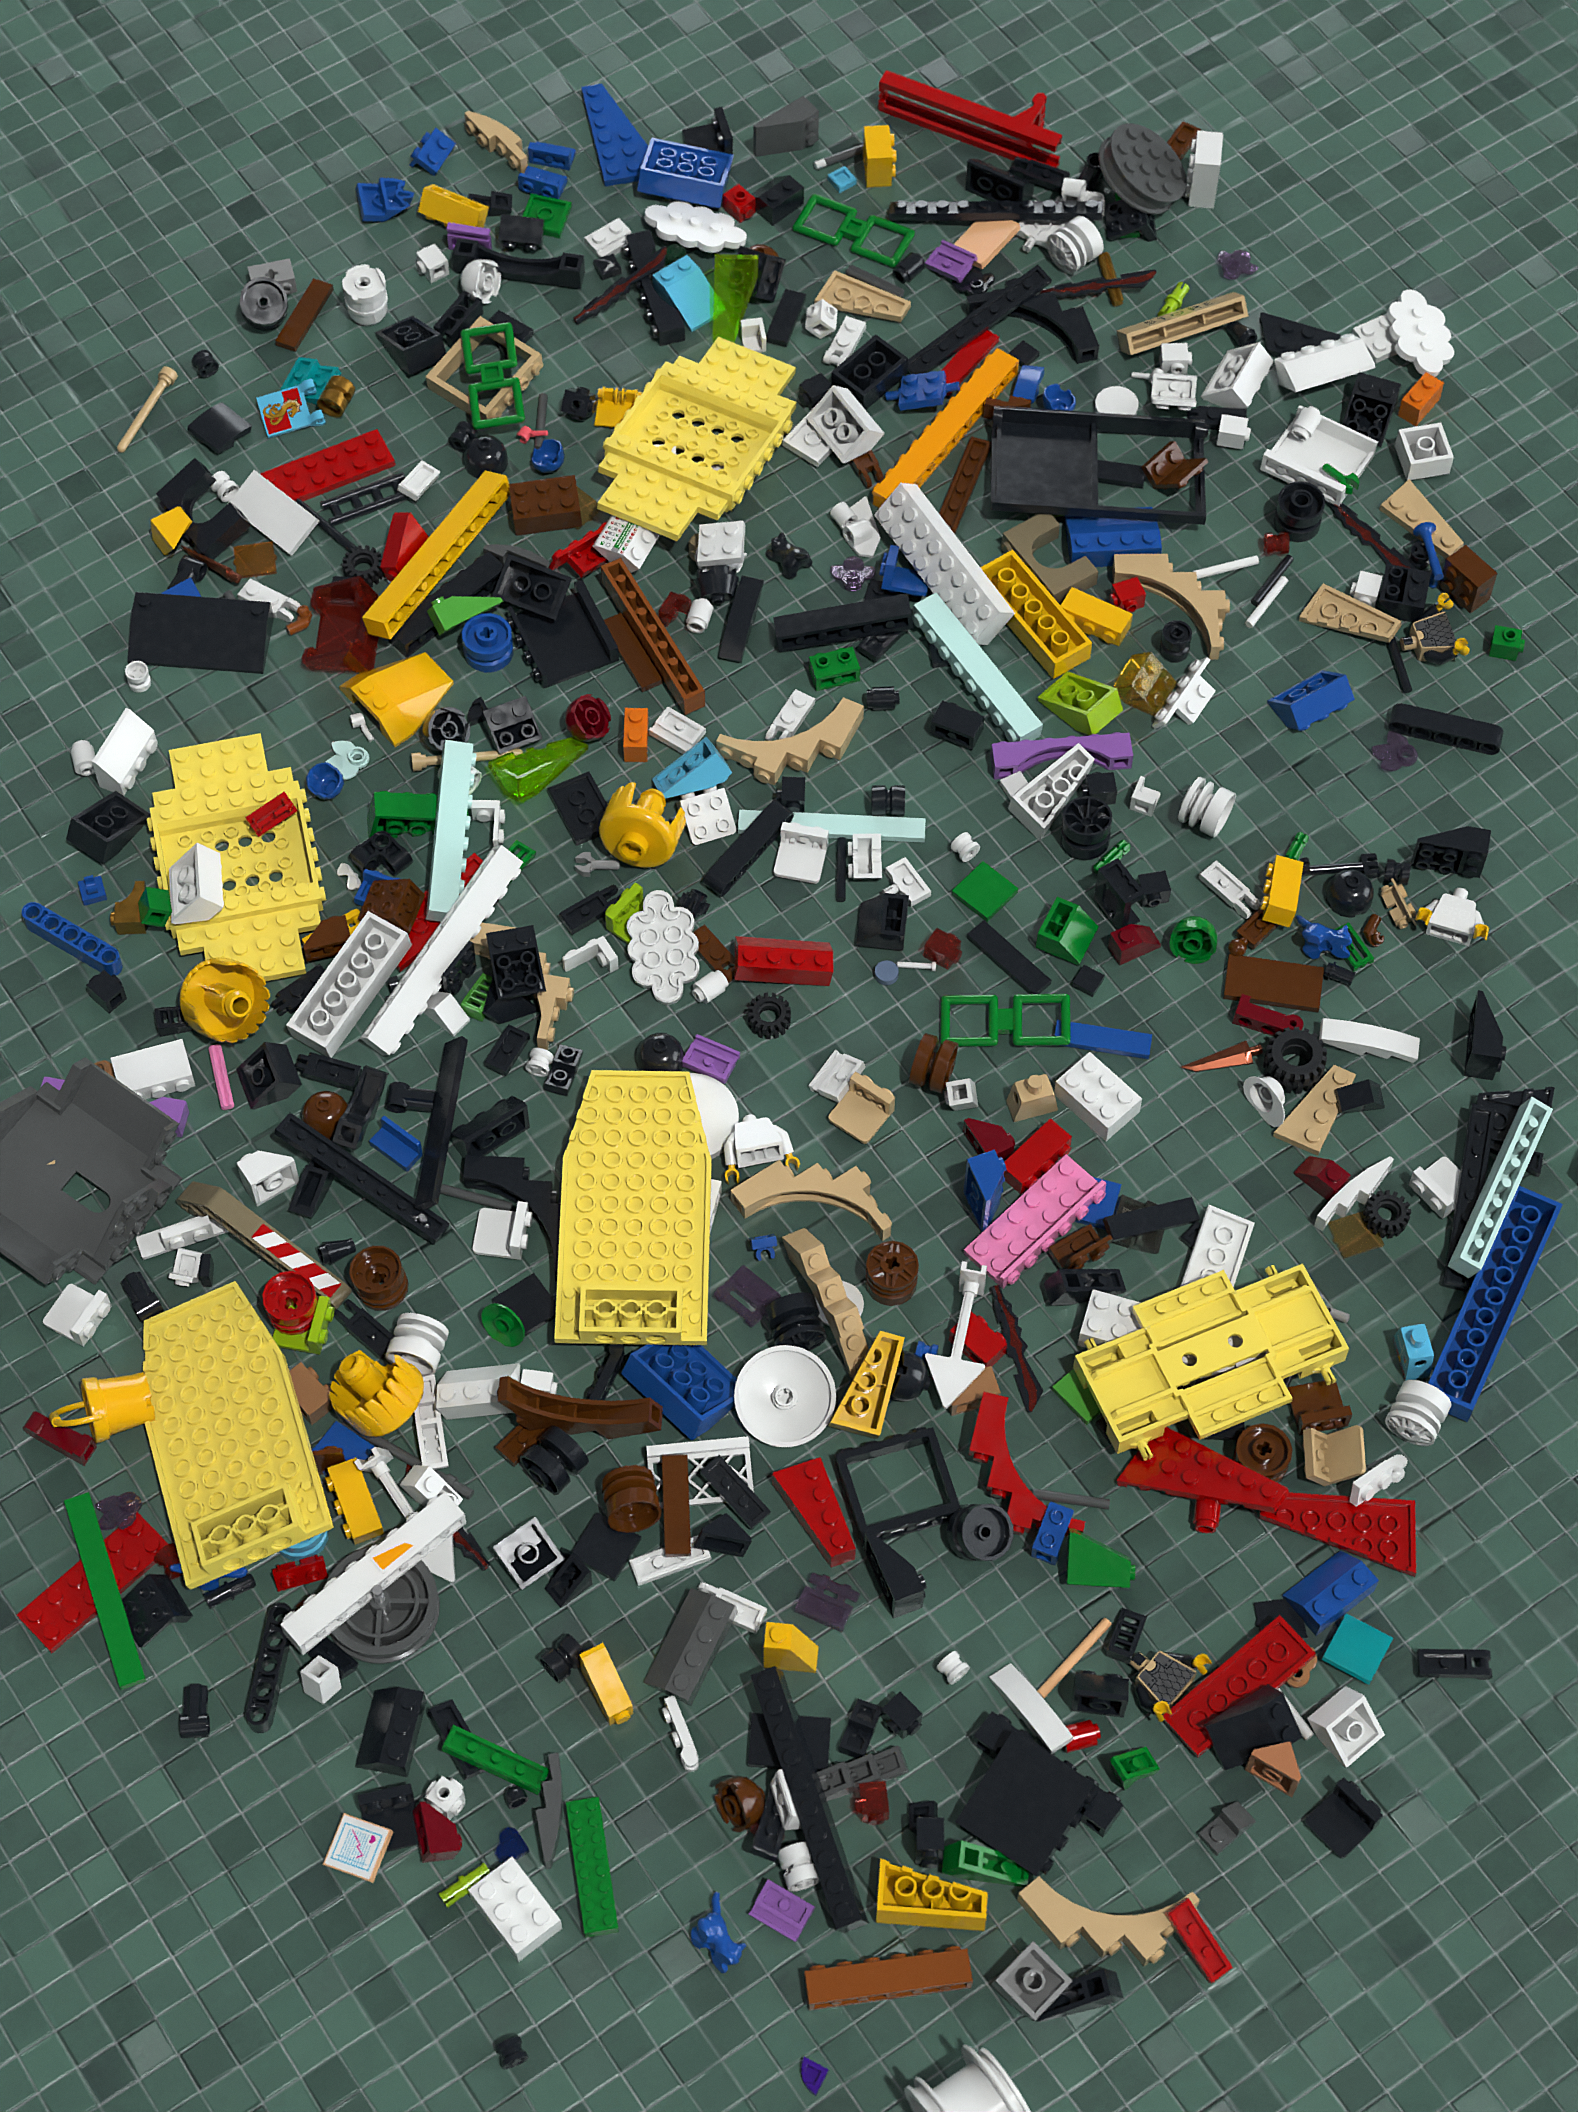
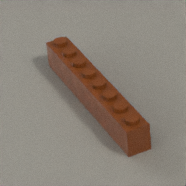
(653, 636)

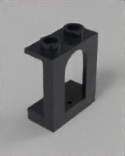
(1120, 895)

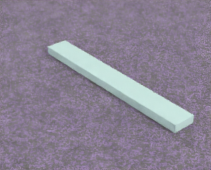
(845, 826)

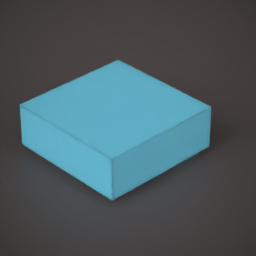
(842, 179)

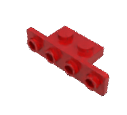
(581, 554)

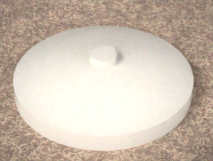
(717, 1111)
(785, 1396)

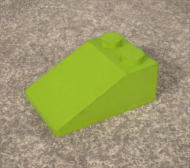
(1082, 702)

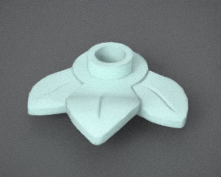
(345, 758)

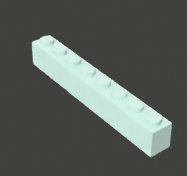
(976, 670)
(450, 828)
(1500, 1188)

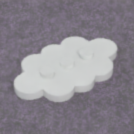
(695, 227)
(1420, 333)
(663, 947)

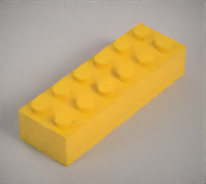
(1038, 617)

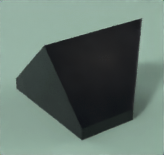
(507, 1009)
(569, 1578)

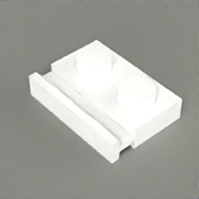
(608, 239)
(677, 730)
(835, 1075)

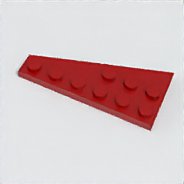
(1197, 1472)
(1373, 1530)

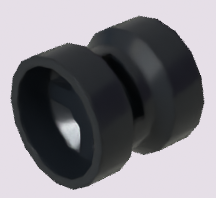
(463, 435)
(1391, 871)

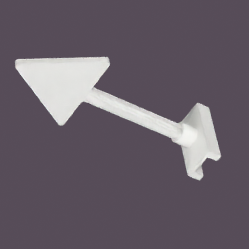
(952, 1373)
(441, 1559)

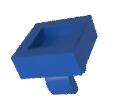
(92, 890)
(762, 1243)

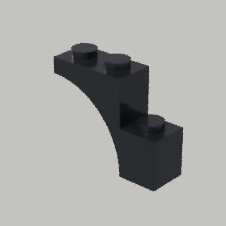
(361, 1109)

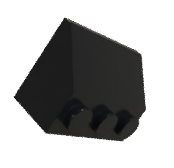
(996, 184)
(491, 1128)
(392, 1730)

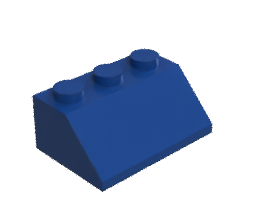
(1312, 699)
(984, 1186)
(1331, 1591)

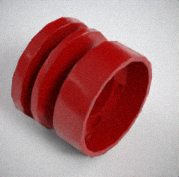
(286, 1290)

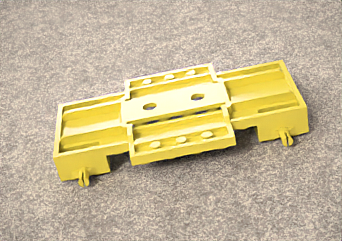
(1140, 1372)

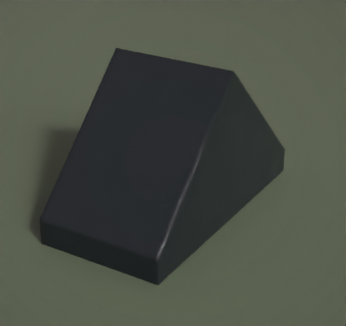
(1360, 1097)
(723, 1537)

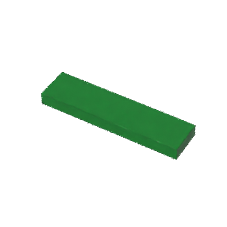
(495, 1759)

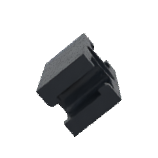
(459, 317)

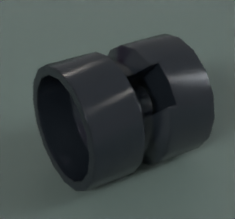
(1175, 641)
(888, 800)
(562, 1658)

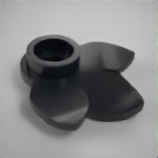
(974, 282)

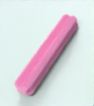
(221, 1077)

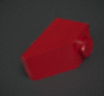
(1132, 942)
(989, 1137)
(1323, 1176)
(435, 1834)

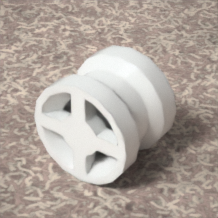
(965, 847)
(539, 1062)
(953, 1667)

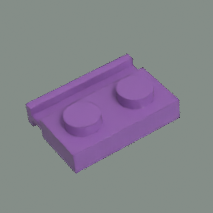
(468, 232)
(951, 261)
(710, 1058)
(782, 1910)

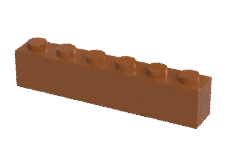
(888, 1978)

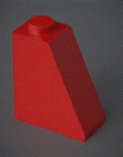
(402, 543)

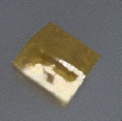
(1145, 683)

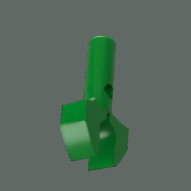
(1351, 479)

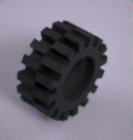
(363, 556)
(769, 1028)
(1393, 1203)

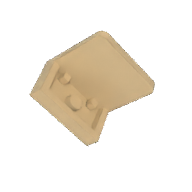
(863, 1108)
(1334, 1455)

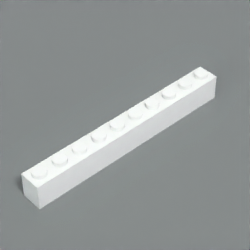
(441, 949)

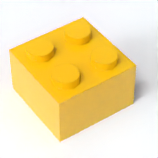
(878, 156)

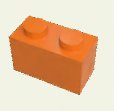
(1420, 399)
(636, 735)

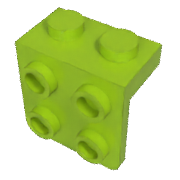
(618, 915)
(313, 1339)

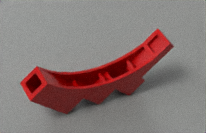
(990, 1444)

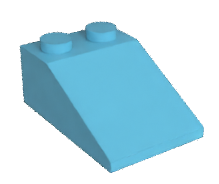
(687, 290)
(693, 771)

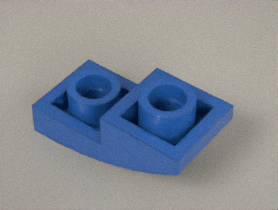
(1028, 382)

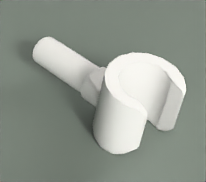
(1146, 376)
(358, 721)

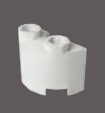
(866, 856)

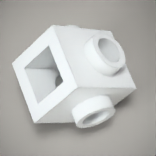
(821, 319)
(452, 1803)

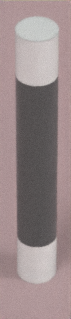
(838, 157)

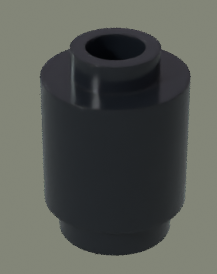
(909, 267)
(882, 698)

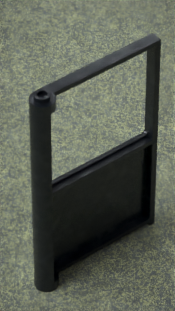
(1050, 461)

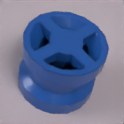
(923, 1349)

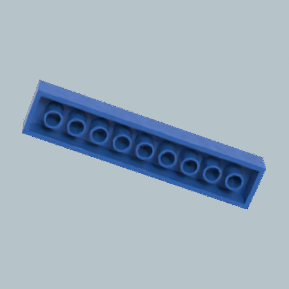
(1493, 1301)

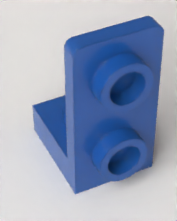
(1052, 1533)

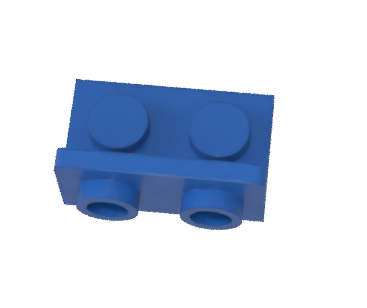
(542, 182)

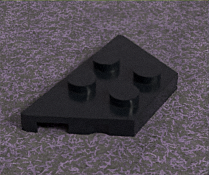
(1290, 336)

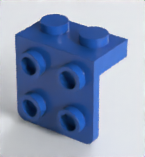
(900, 579)

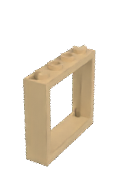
(438, 376)

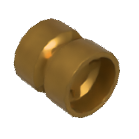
(336, 396)

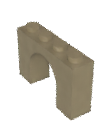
(1033, 535)

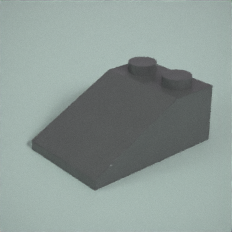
(787, 129)

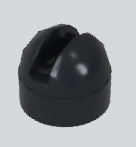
(515, 1797)

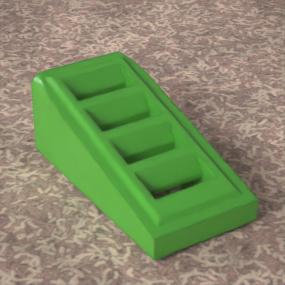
(472, 1010)

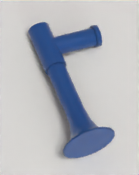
(1425, 532)

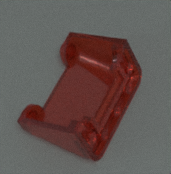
(342, 634)

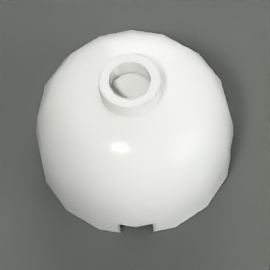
(481, 279)

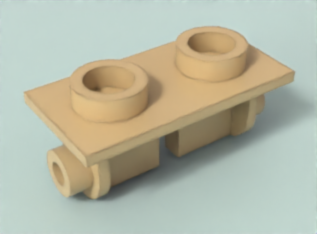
(1404, 912)

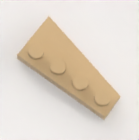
(863, 299)
(1411, 508)
(1346, 614)
(1315, 1115)

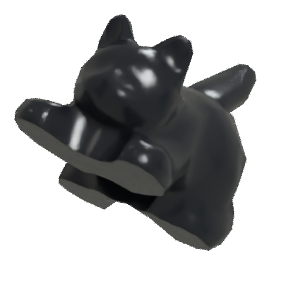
(788, 555)

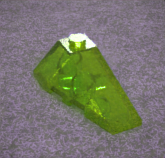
(733, 287)
(530, 772)

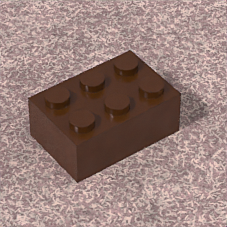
(545, 505)

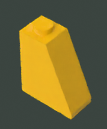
(789, 1648)
(606, 1684)

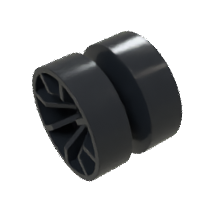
(1299, 511)
(1086, 827)
(554, 1459)

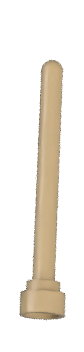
(166, 378)
(422, 761)

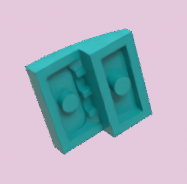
(310, 369)
(1357, 1649)

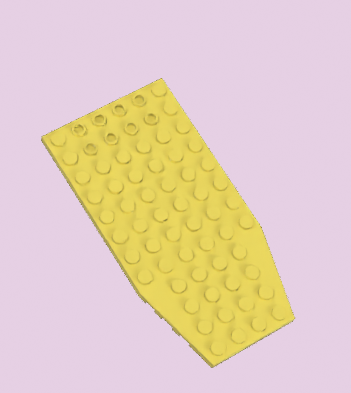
(635, 1214)
(228, 1437)

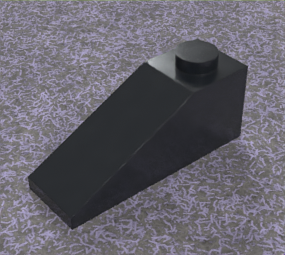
(1076, 1285)
(1085, 1994)

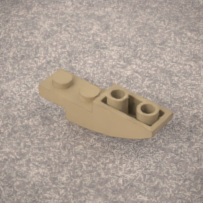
(497, 137)

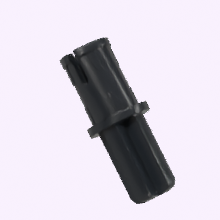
(229, 1590)

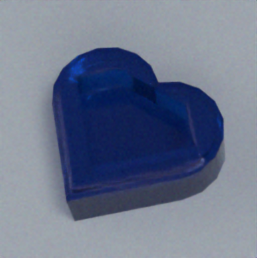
(511, 1845)

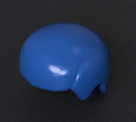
(1058, 399)
(549, 456)
(325, 781)

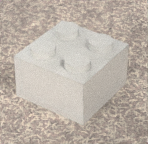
(1424, 451)

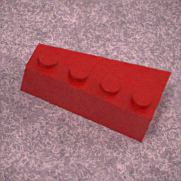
(814, 1503)

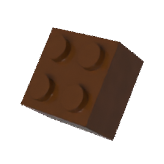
(1468, 579)

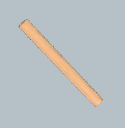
(1074, 1657)

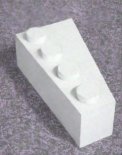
(1048, 793)

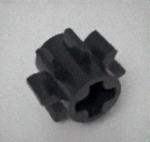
(695, 902)

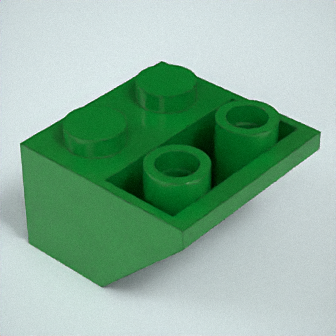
(1066, 931)

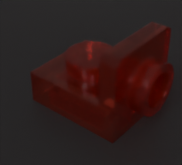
(672, 606)

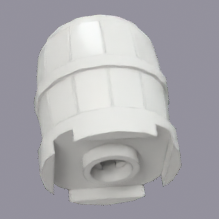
(365, 294)

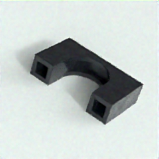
(213, 535)

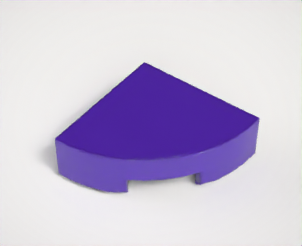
(813, 2075)

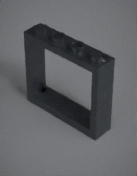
(908, 1523)

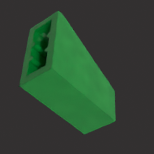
(1096, 1563)

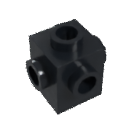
(579, 402)

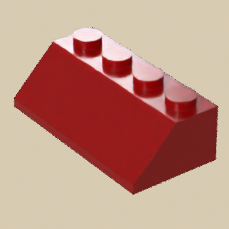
(783, 961)

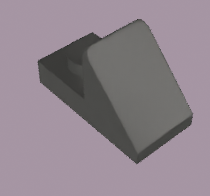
(1226, 1827)

